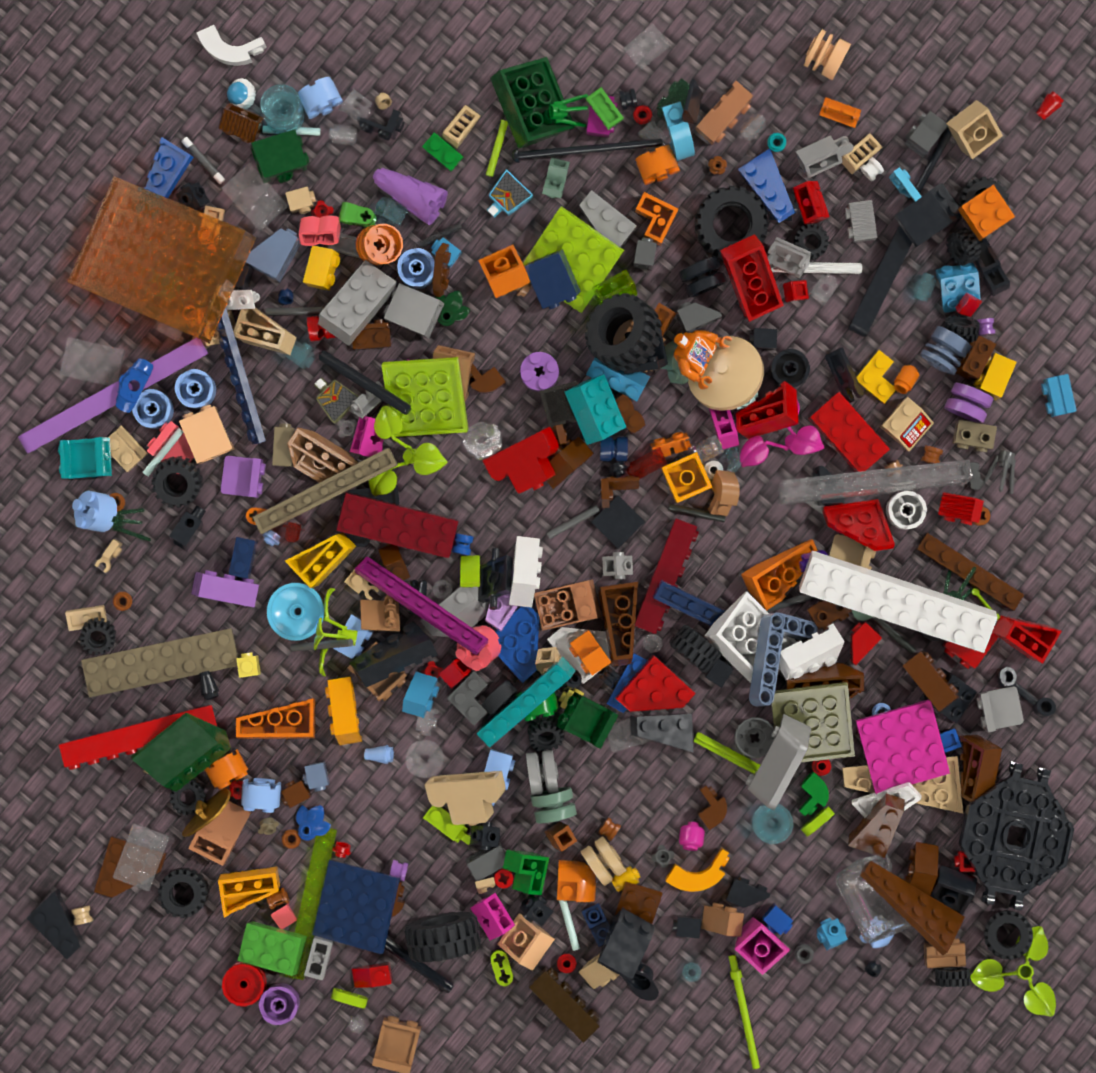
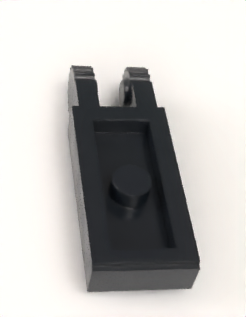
(844, 374)

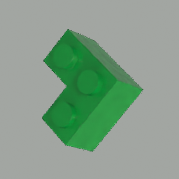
(529, 870)

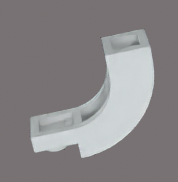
(226, 53)

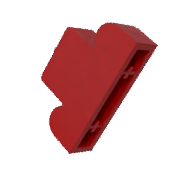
(525, 461)

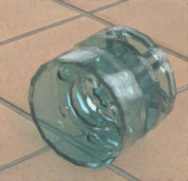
(277, 101)

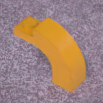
(700, 880)

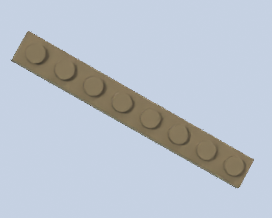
(325, 491)

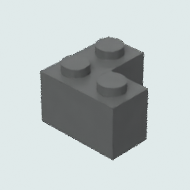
(923, 137)
(464, 698)

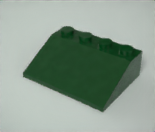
(525, 98)
(182, 751)

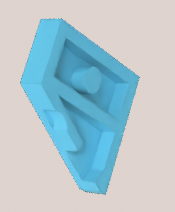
(900, 179)

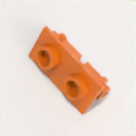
(840, 112)
(677, 441)

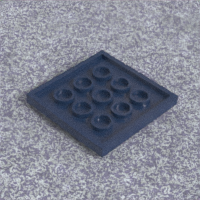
(356, 906)

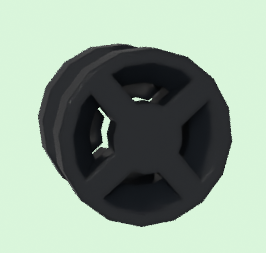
(628, 99)
(609, 676)

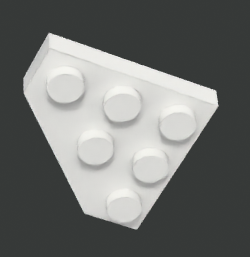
(561, 640)

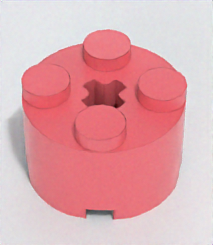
(486, 655)

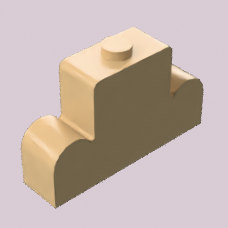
(467, 795)

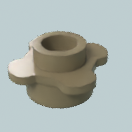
(268, 826)

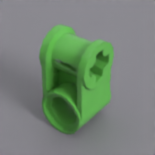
(353, 215)

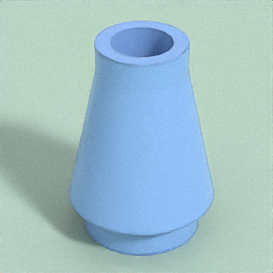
(379, 754)

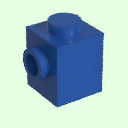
(777, 920)

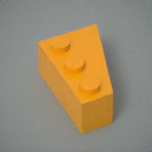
(343, 711)
(246, 887)

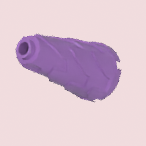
(417, 196)

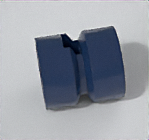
(614, 449)

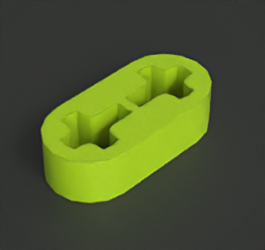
(817, 821)
(506, 966)
(349, 998)

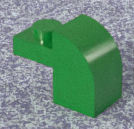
(819, 793)

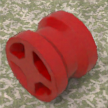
(503, 874)

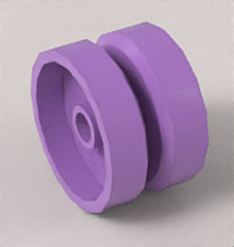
(969, 402)

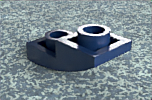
(597, 923)

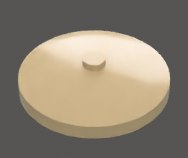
(734, 375)

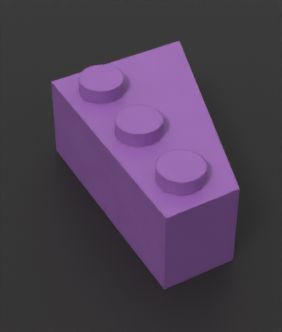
(225, 588)

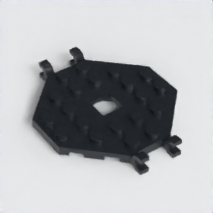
(1045, 841)

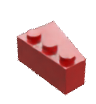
(769, 414)
(1027, 637)

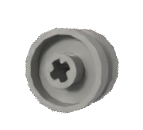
(544, 772)

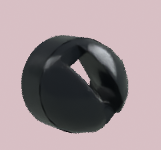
(873, 969)

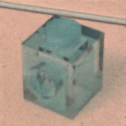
(301, 355)

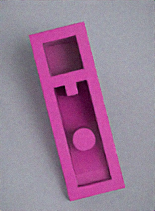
(724, 428)

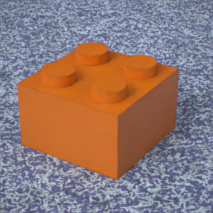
(986, 212)
(504, 271)

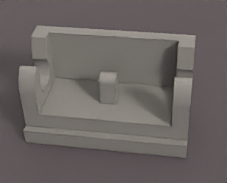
(788, 257)

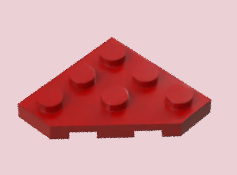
(861, 522)
(654, 689)

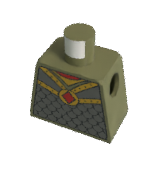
(334, 399)

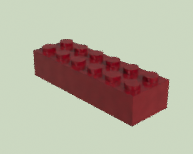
(397, 525)

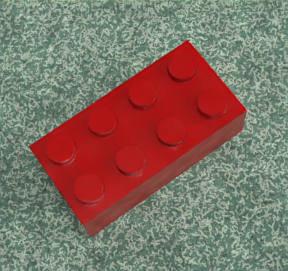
(751, 277)
(849, 433)

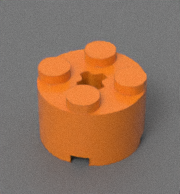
(657, 164)
(227, 768)

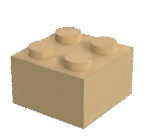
(974, 129)

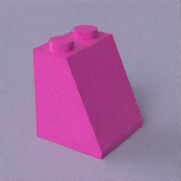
(760, 946)

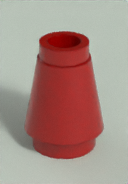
(1049, 105)

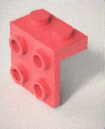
(180, 448)

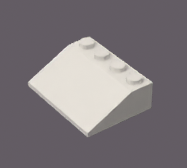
(737, 634)

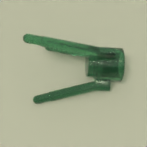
(119, 521)
(957, 594)

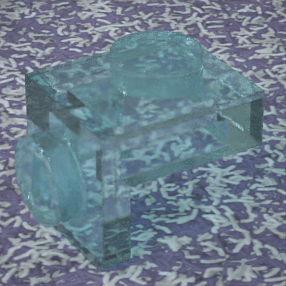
(391, 210)

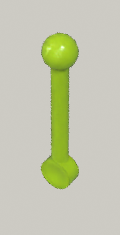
(975, 592)

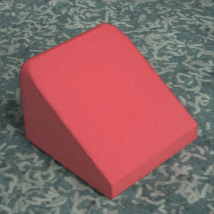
(284, 916)

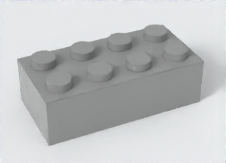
(356, 302)

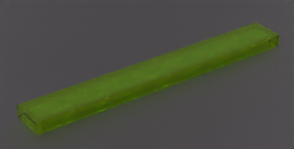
(312, 893)

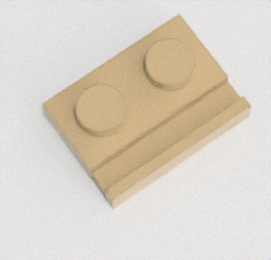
(126, 449)

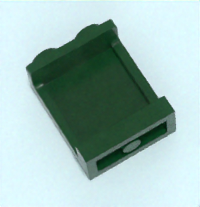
(279, 155)
(587, 719)

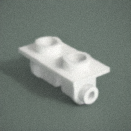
(242, 299)

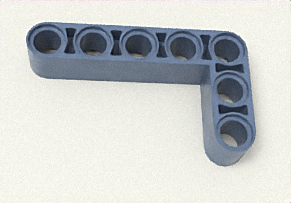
(773, 651)

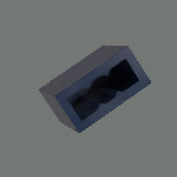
(553, 279)

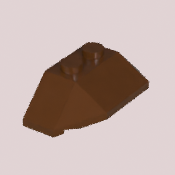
(831, 675)

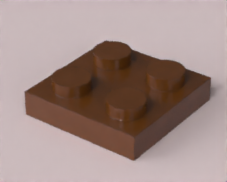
(639, 901)

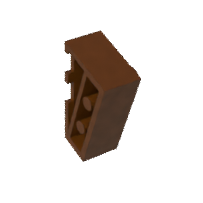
(931, 680)
(980, 766)
(879, 827)

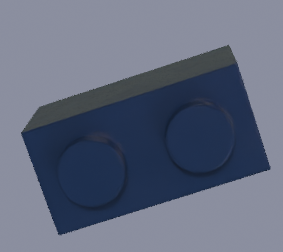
(243, 557)

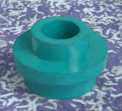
(778, 136)

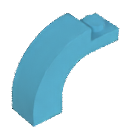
(679, 131)

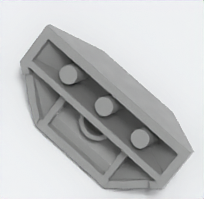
(464, 606)

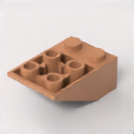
(567, 605)
(220, 835)

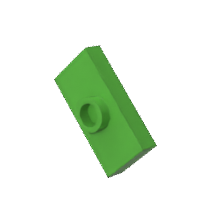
(604, 108)

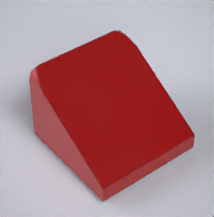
(795, 291)
(968, 305)

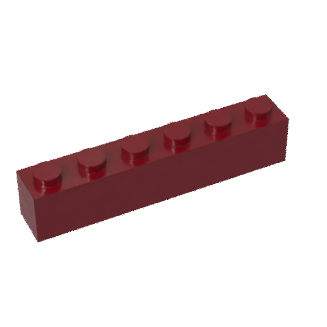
(668, 570)

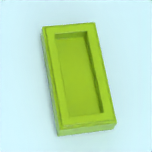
(470, 571)

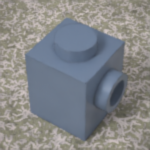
(316, 776)

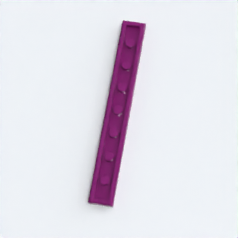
(421, 605)

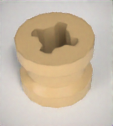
(81, 915)

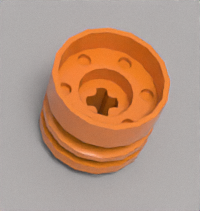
(388, 239)

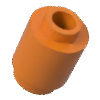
(906, 379)

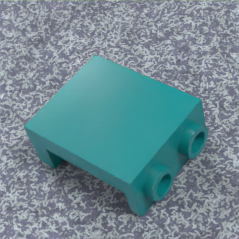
(85, 458)

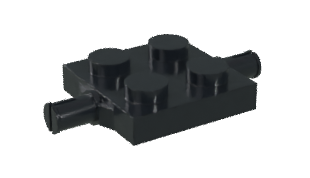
(495, 579)

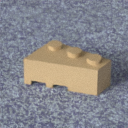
(261, 331)

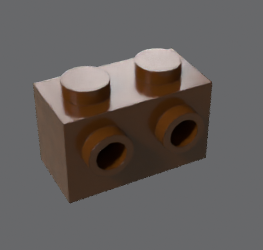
(825, 613)

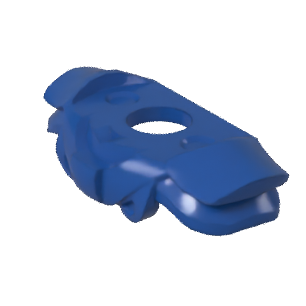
(127, 398)

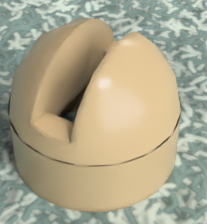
(385, 104)

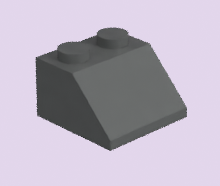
(696, 316)

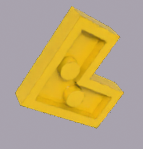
(872, 378)

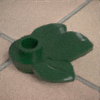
(454, 307)

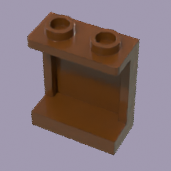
(976, 359)

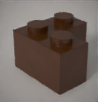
(568, 460)
(923, 866)

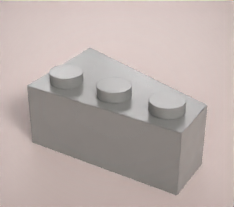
(606, 219)

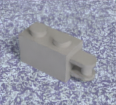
(823, 155)

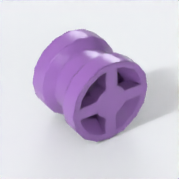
(986, 327)
(399, 870)

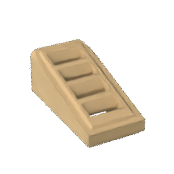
(451, 139)
(852, 162)

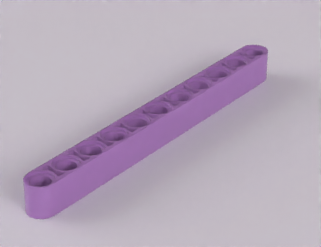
(107, 397)

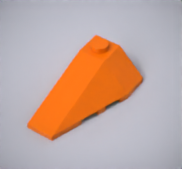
(776, 575)

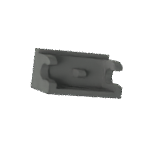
(486, 862)

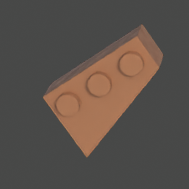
(725, 113)

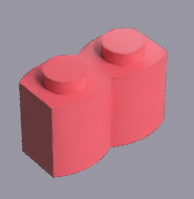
(319, 230)

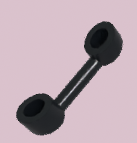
(1007, 678)

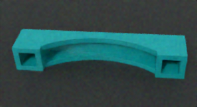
(526, 702)

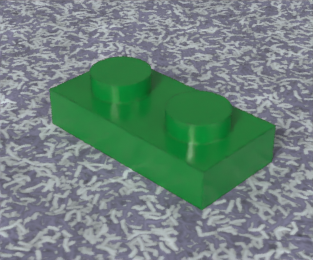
(442, 152)

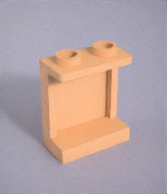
(206, 434)

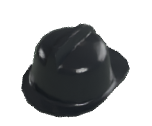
(642, 983)

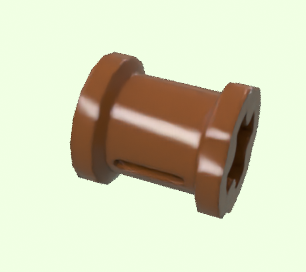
(278, 898)

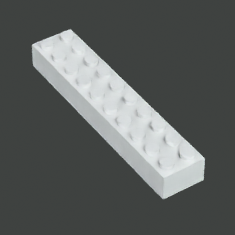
(898, 601)

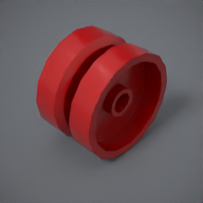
(240, 994)

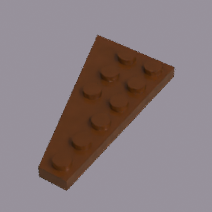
(927, 915)

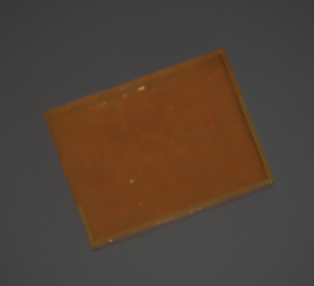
(162, 259)

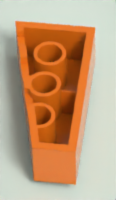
(285, 722)

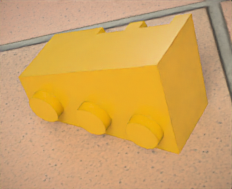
(320, 560)

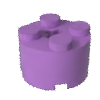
(535, 361)
(269, 1008)

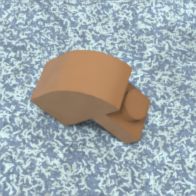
(726, 491)

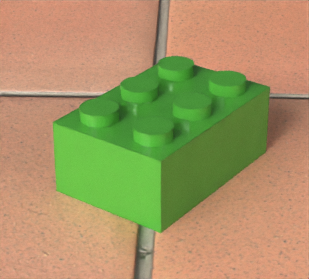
(272, 948)

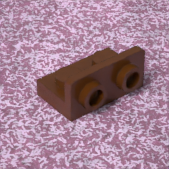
(373, 336)

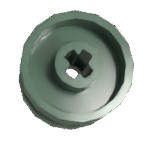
(554, 805)

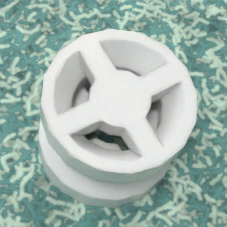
(872, 169)

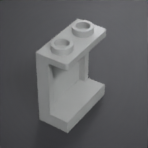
(413, 310)

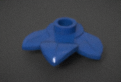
(313, 820)

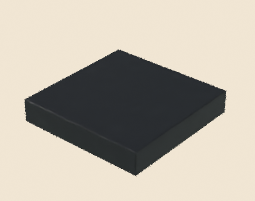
(618, 522)

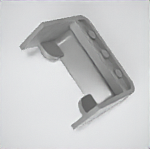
(780, 762)

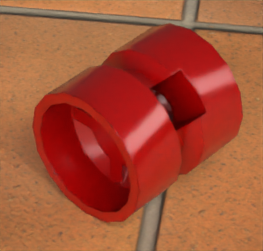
(315, 331)

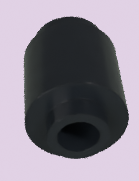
(573, 682)

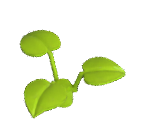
(425, 458)
(341, 634)
(1039, 999)

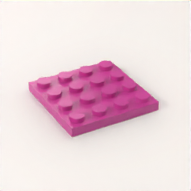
(902, 746)

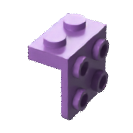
(242, 476)

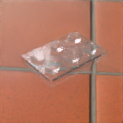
(254, 198)
(92, 362)
(141, 857)

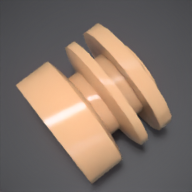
(826, 54)

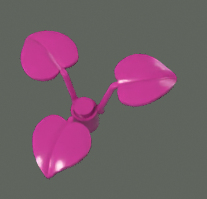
(805, 442)

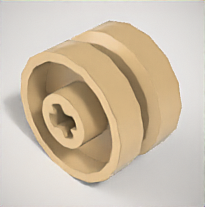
(604, 860)

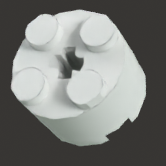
(908, 499)

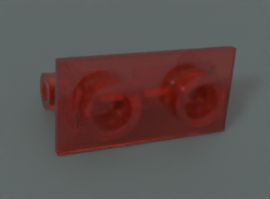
(647, 464)
(293, 531)

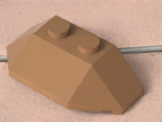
(317, 455)

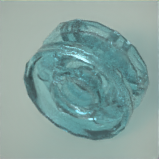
(780, 831)

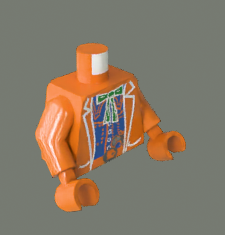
(695, 353)

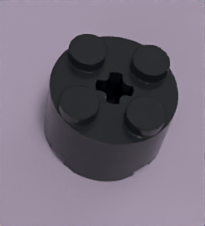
(799, 364)

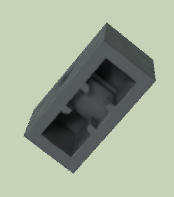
(645, 254)

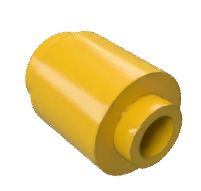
(630, 875)

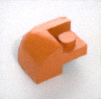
(576, 882)

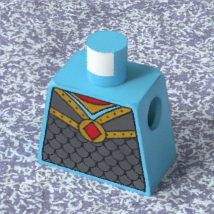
(508, 195)

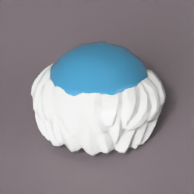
(241, 93)

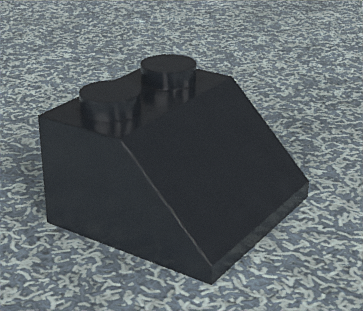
(954, 889)

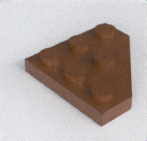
(106, 883)

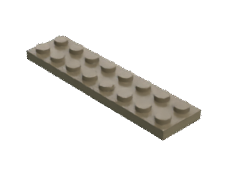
(160, 662)

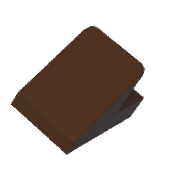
(394, 561)

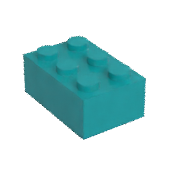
(595, 409)

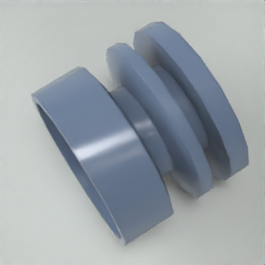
(946, 349)

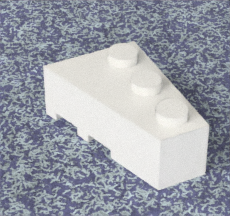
(525, 571)
(812, 654)

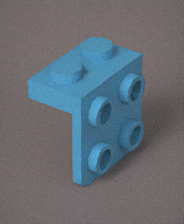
(956, 282)

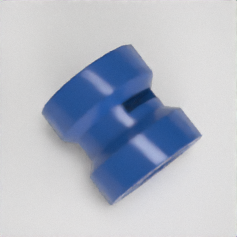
(461, 548)

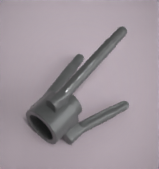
(1006, 461)

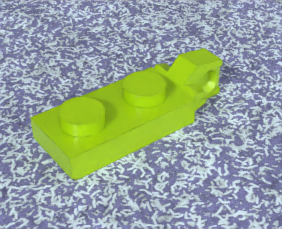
(442, 821)

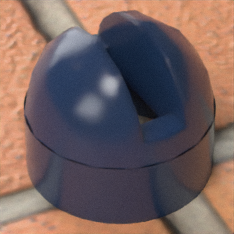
(285, 296)

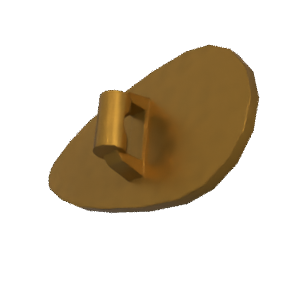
(207, 812)

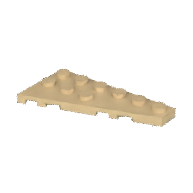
(938, 792)

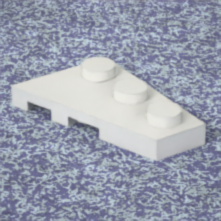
(904, 791)

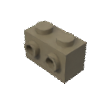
(975, 435)

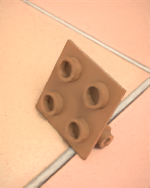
(380, 614)

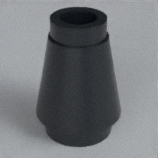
(208, 686)

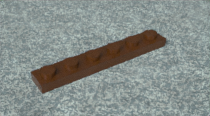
(962, 566)

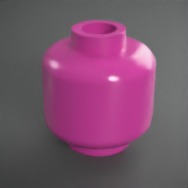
(691, 836)

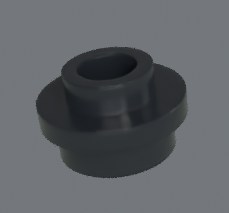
(618, 469)

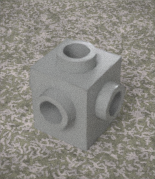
(617, 565)

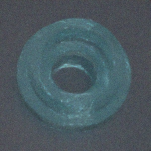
(687, 967)

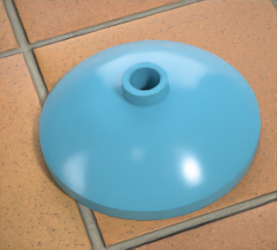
(282, 611)

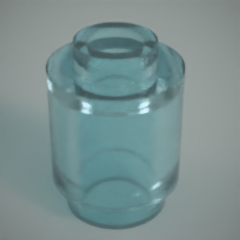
(924, 287)

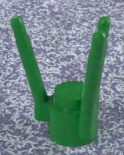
(558, 110)

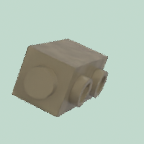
(281, 452)

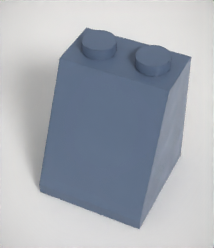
(275, 254)

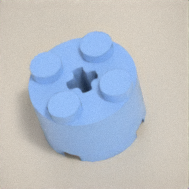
(320, 97)
(412, 258)
(190, 379)
(164, 409)
(94, 511)
(260, 794)

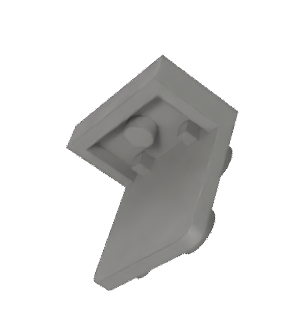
(1000, 708)

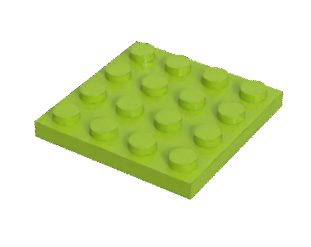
(586, 250)
(433, 392)

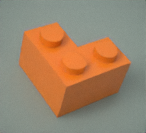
(659, 213)
(590, 653)

